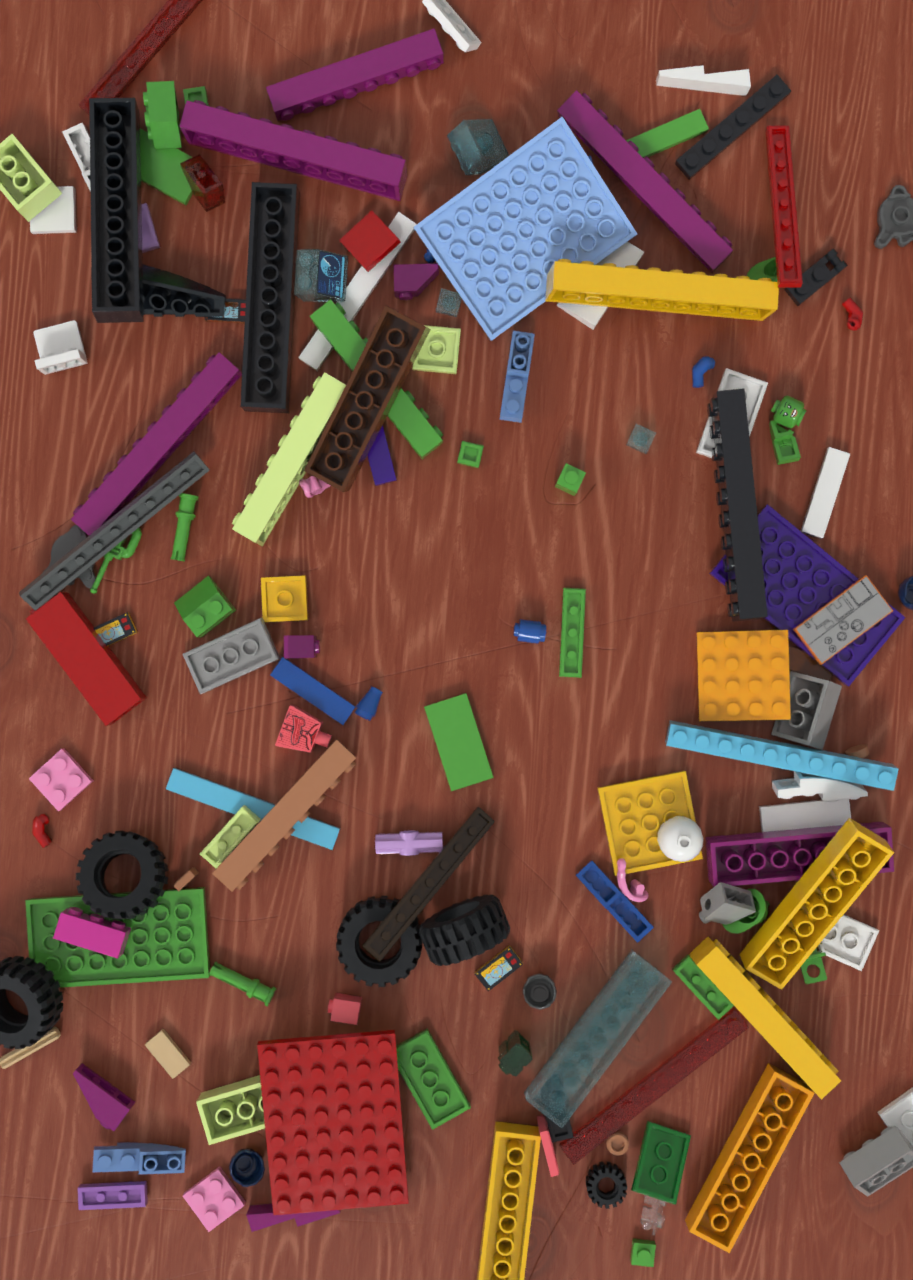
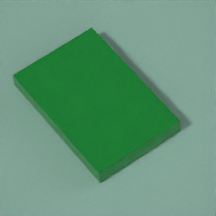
(661, 1163)

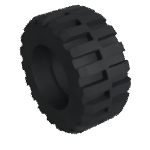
(94, 867)
(464, 930)
(358, 962)
(40, 995)

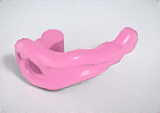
(313, 486)
(636, 890)

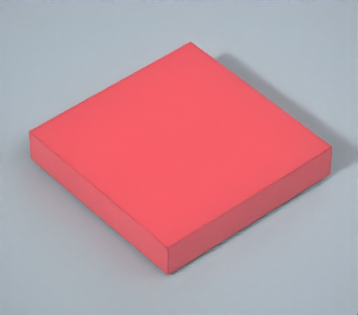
(548, 1145)

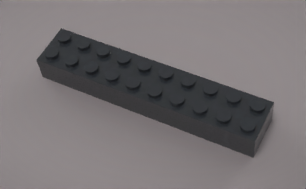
(116, 210)
(270, 297)
(738, 505)

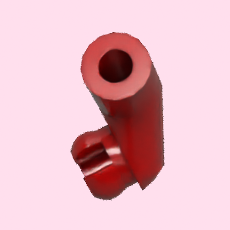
(38, 830)

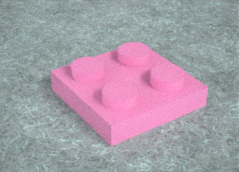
(61, 779)
(214, 1199)

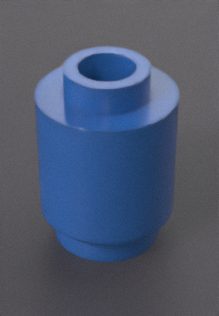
(529, 631)

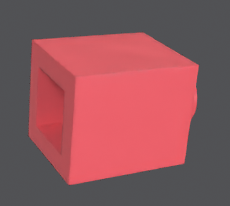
(345, 1008)

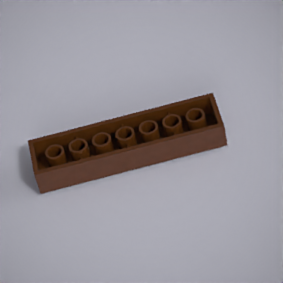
(367, 399)

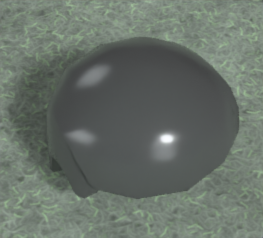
(539, 991)

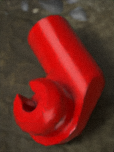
(855, 314)

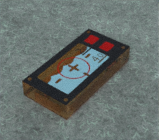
(233, 312)

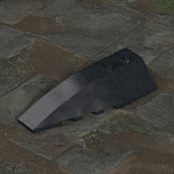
(178, 296)

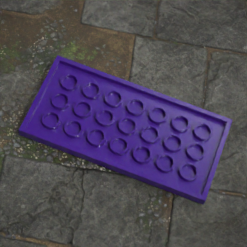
(800, 582)

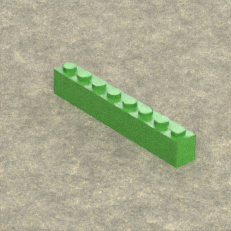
(349, 346)

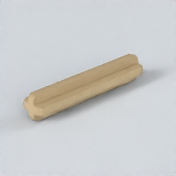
(18, 1054)

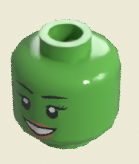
(788, 411)

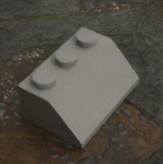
(811, 710)
(879, 1161)

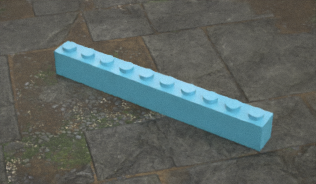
(782, 755)

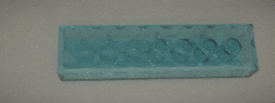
(597, 1038)

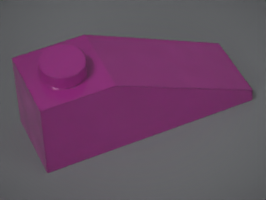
(104, 1099)

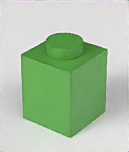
(570, 479)

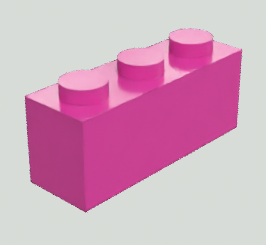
(92, 932)

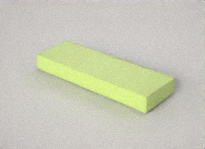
(230, 836)

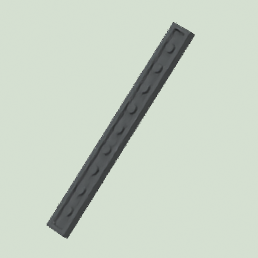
(114, 531)

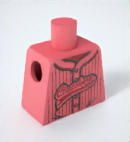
(301, 731)

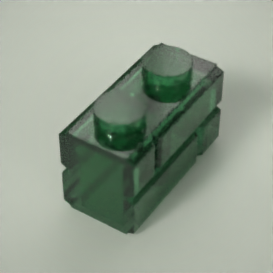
(514, 1054)

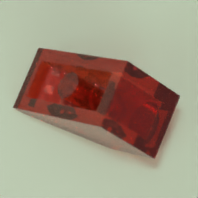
(203, 183)

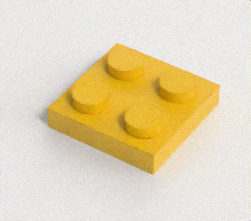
(284, 598)

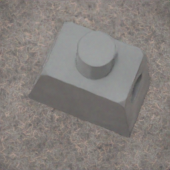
(726, 904)

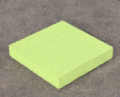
(439, 351)

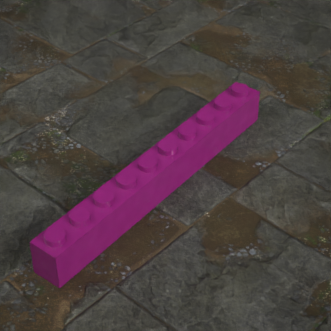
(644, 181)
(158, 444)

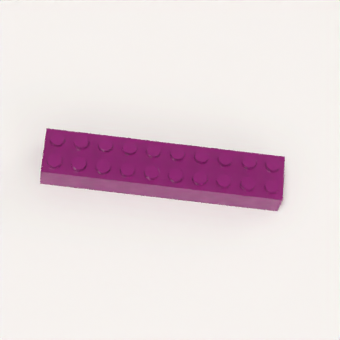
(294, 150)

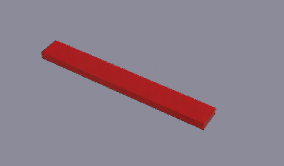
(783, 207)

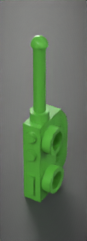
(117, 552)

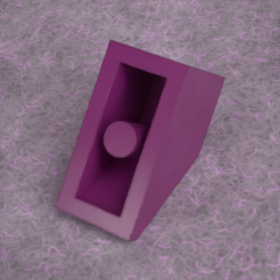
(413, 279)
(301, 646)

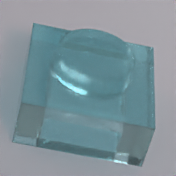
(448, 303)
(641, 439)

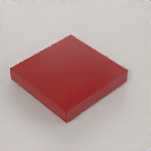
(370, 241)

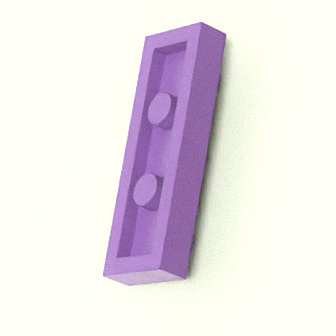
(112, 1195)

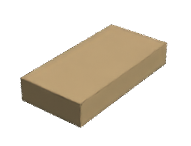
(168, 1053)

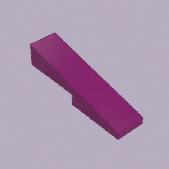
(262, 1216)

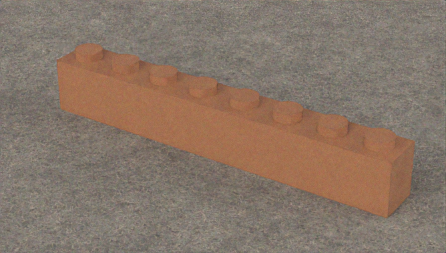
(284, 815)

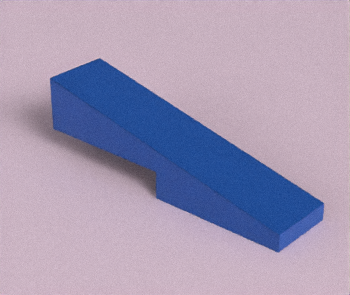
(614, 901)

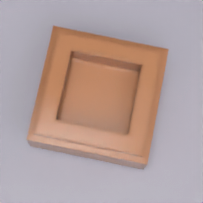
(186, 878)

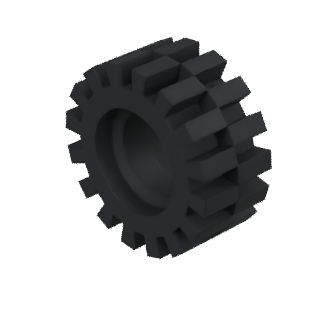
(606, 1198)

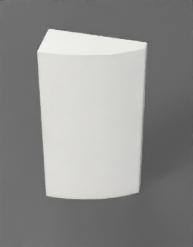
(591, 315)

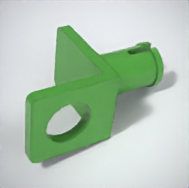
(814, 959)

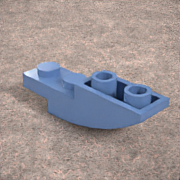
(517, 376)
(140, 1157)

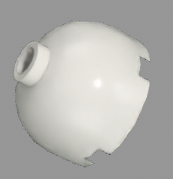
(680, 838)

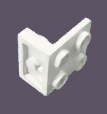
(59, 347)

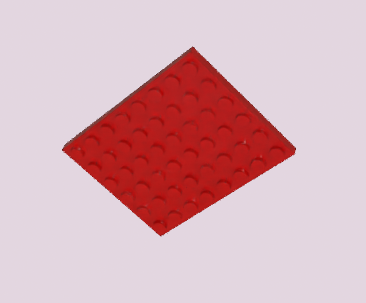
(333, 1122)

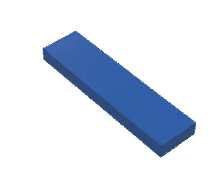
(313, 690)

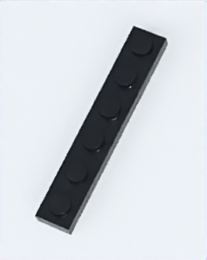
(733, 127)

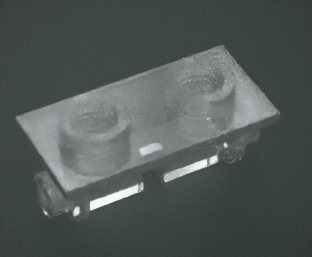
(653, 1216)

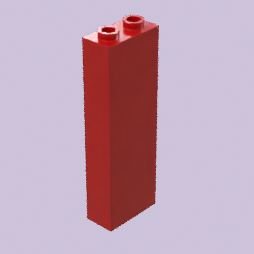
(86, 658)

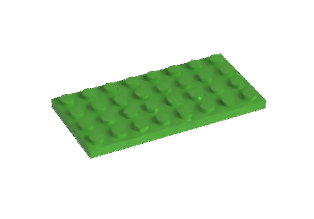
(161, 946)

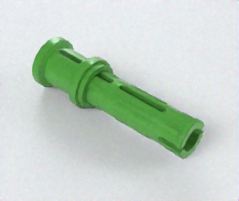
(185, 515)
(252, 987)

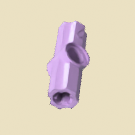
(408, 842)

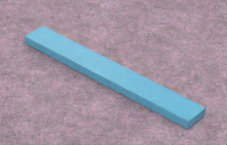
(232, 801)

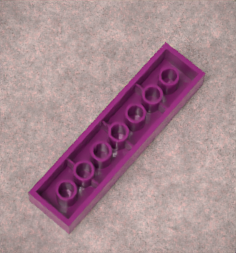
(775, 854)

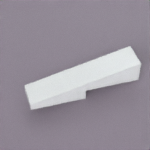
(693, 78)
(79, 143)

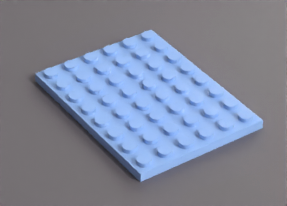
(518, 221)

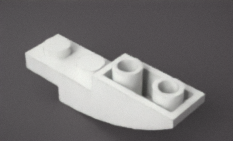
(809, 785)

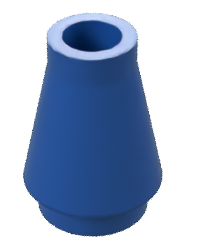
(369, 703)

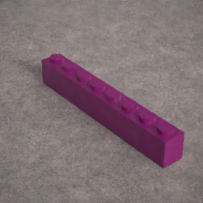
(355, 75)

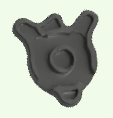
(895, 218)
(64, 545)

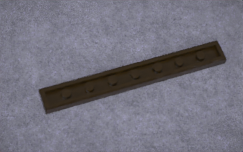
(428, 884)

